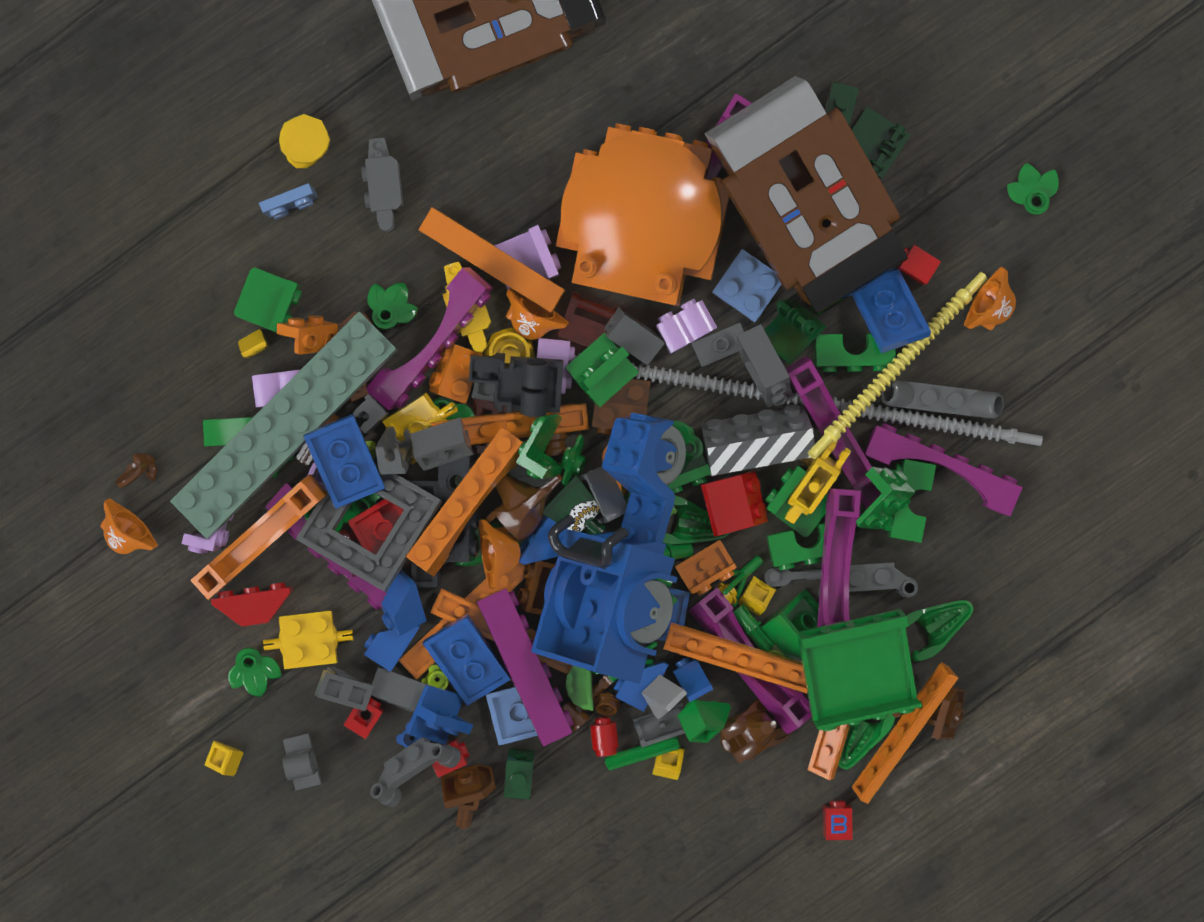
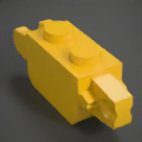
(481, 317)
(815, 483)

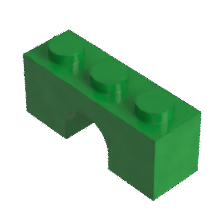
(831, 354)
(905, 523)
(785, 550)

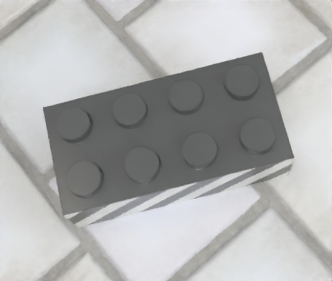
(757, 439)

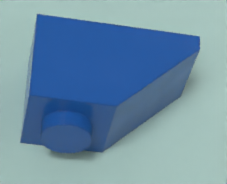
(537, 546)
(402, 605)
(388, 646)
(691, 678)
(632, 692)

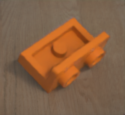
(309, 334)
(452, 374)
(706, 567)

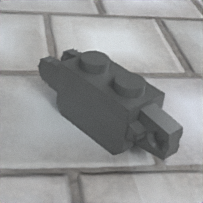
(384, 184)

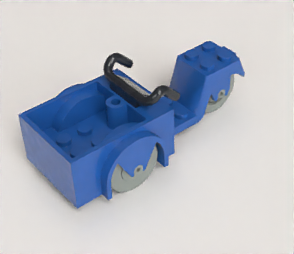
(605, 583)

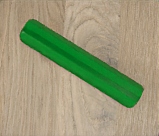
(642, 753)

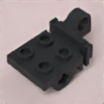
(522, 384)

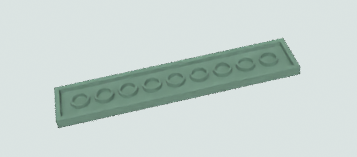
(280, 425)

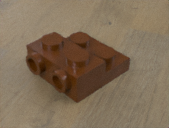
(628, 400)
(532, 595)

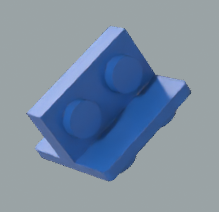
(437, 715)

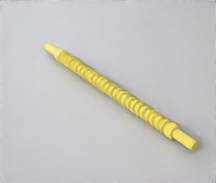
(833, 433)

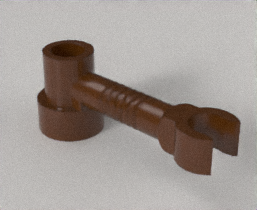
(576, 713)

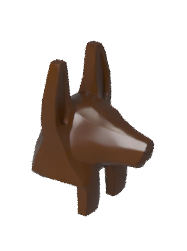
(521, 505)
(751, 733)

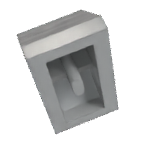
(662, 696)

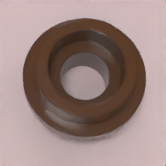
(607, 704)

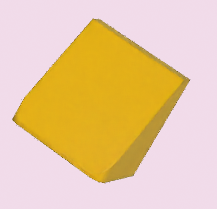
(253, 344)
(756, 596)
(223, 758)
(669, 764)

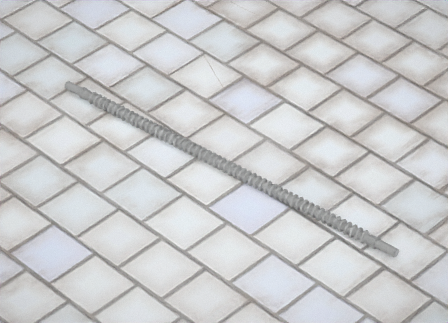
(968, 428)

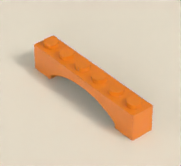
(259, 536)
(439, 537)

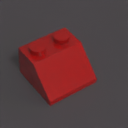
(734, 503)

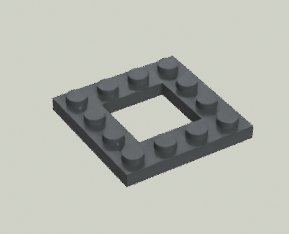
(384, 566)

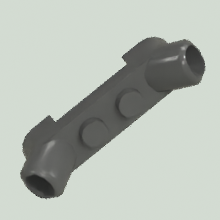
(943, 399)

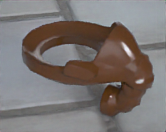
(136, 469)

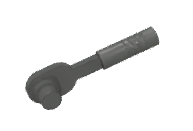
(776, 577)

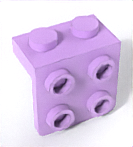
(533, 251)
(199, 544)

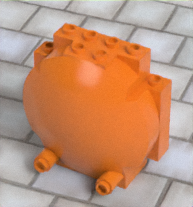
(643, 214)

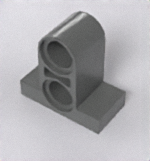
(343, 688)
(301, 762)

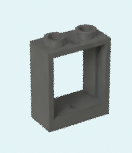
(764, 366)

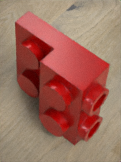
(375, 524)

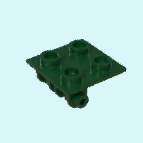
(879, 140)
(792, 329)

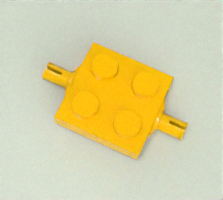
(417, 416)
(308, 639)

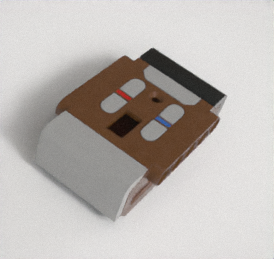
(477, 40)
(808, 195)

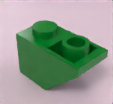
(703, 719)

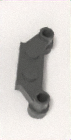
(879, 577)
(408, 764)

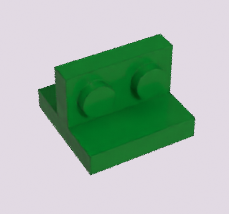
(602, 369)

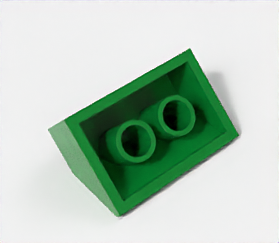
(794, 616)

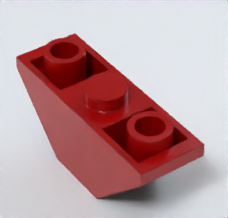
(253, 605)

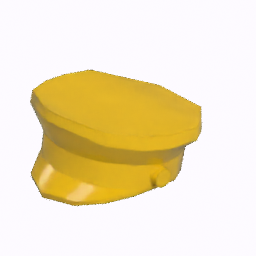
(304, 140)
(510, 343)

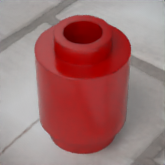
(604, 736)

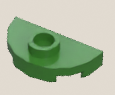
(580, 687)

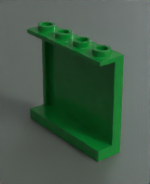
(858, 670)

